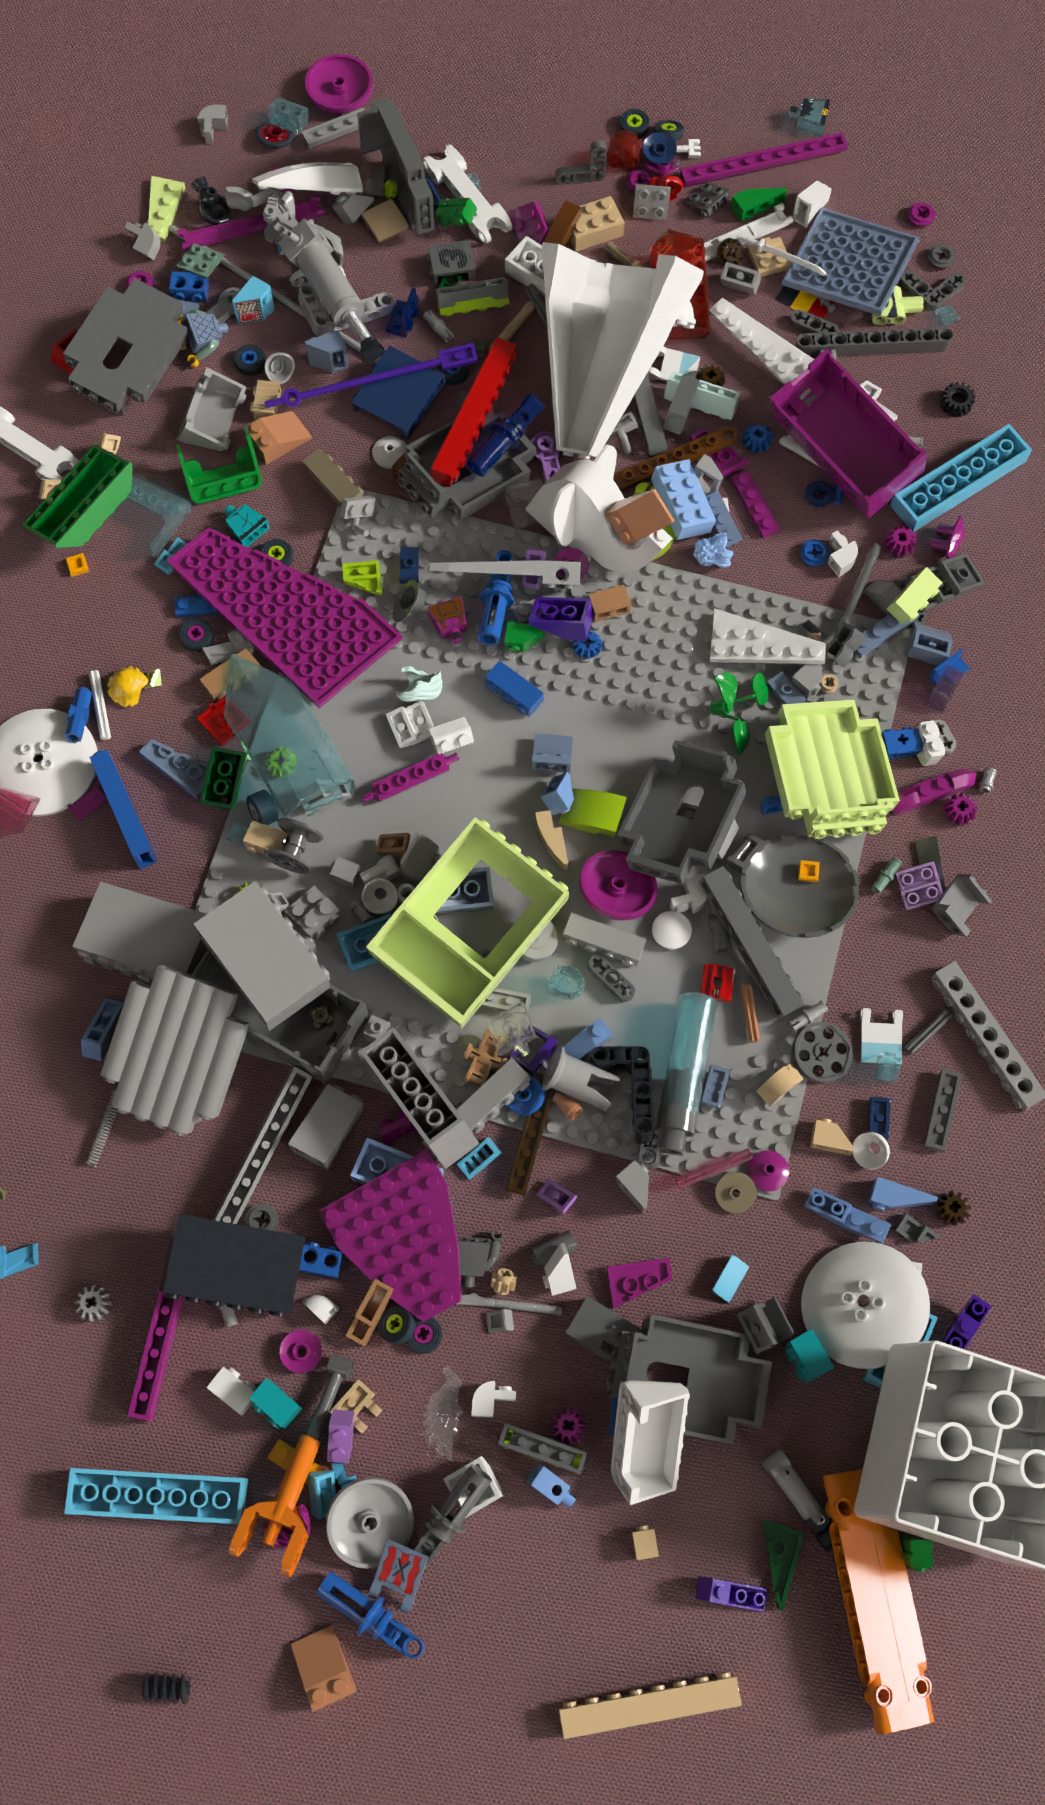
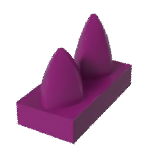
(393, 1131)

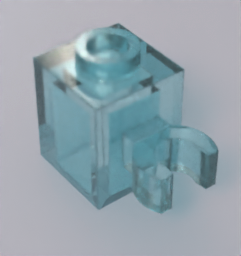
(887, 1067)

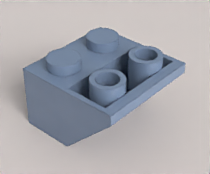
(327, 352)
(929, 644)

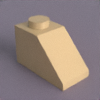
(830, 1138)

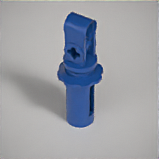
(498, 597)
(376, 1622)

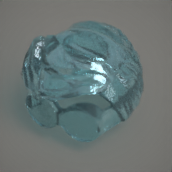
(566, 984)

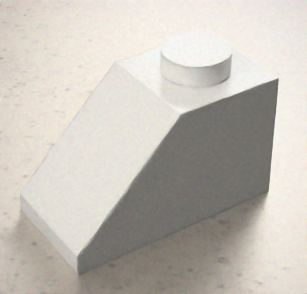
(559, 1272)

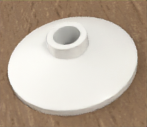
(384, 457)

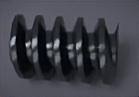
(166, 1688)

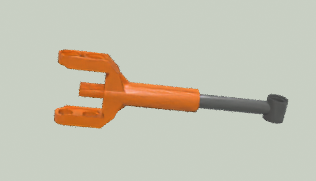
(282, 1509)

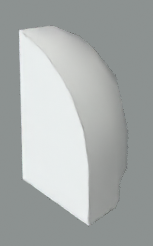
(321, 1307)

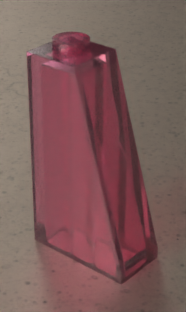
(16, 809)

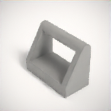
(708, 467)

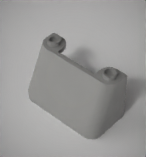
(211, 411)

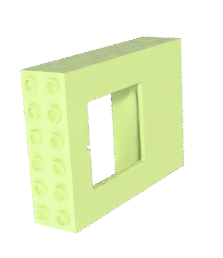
(438, 961)

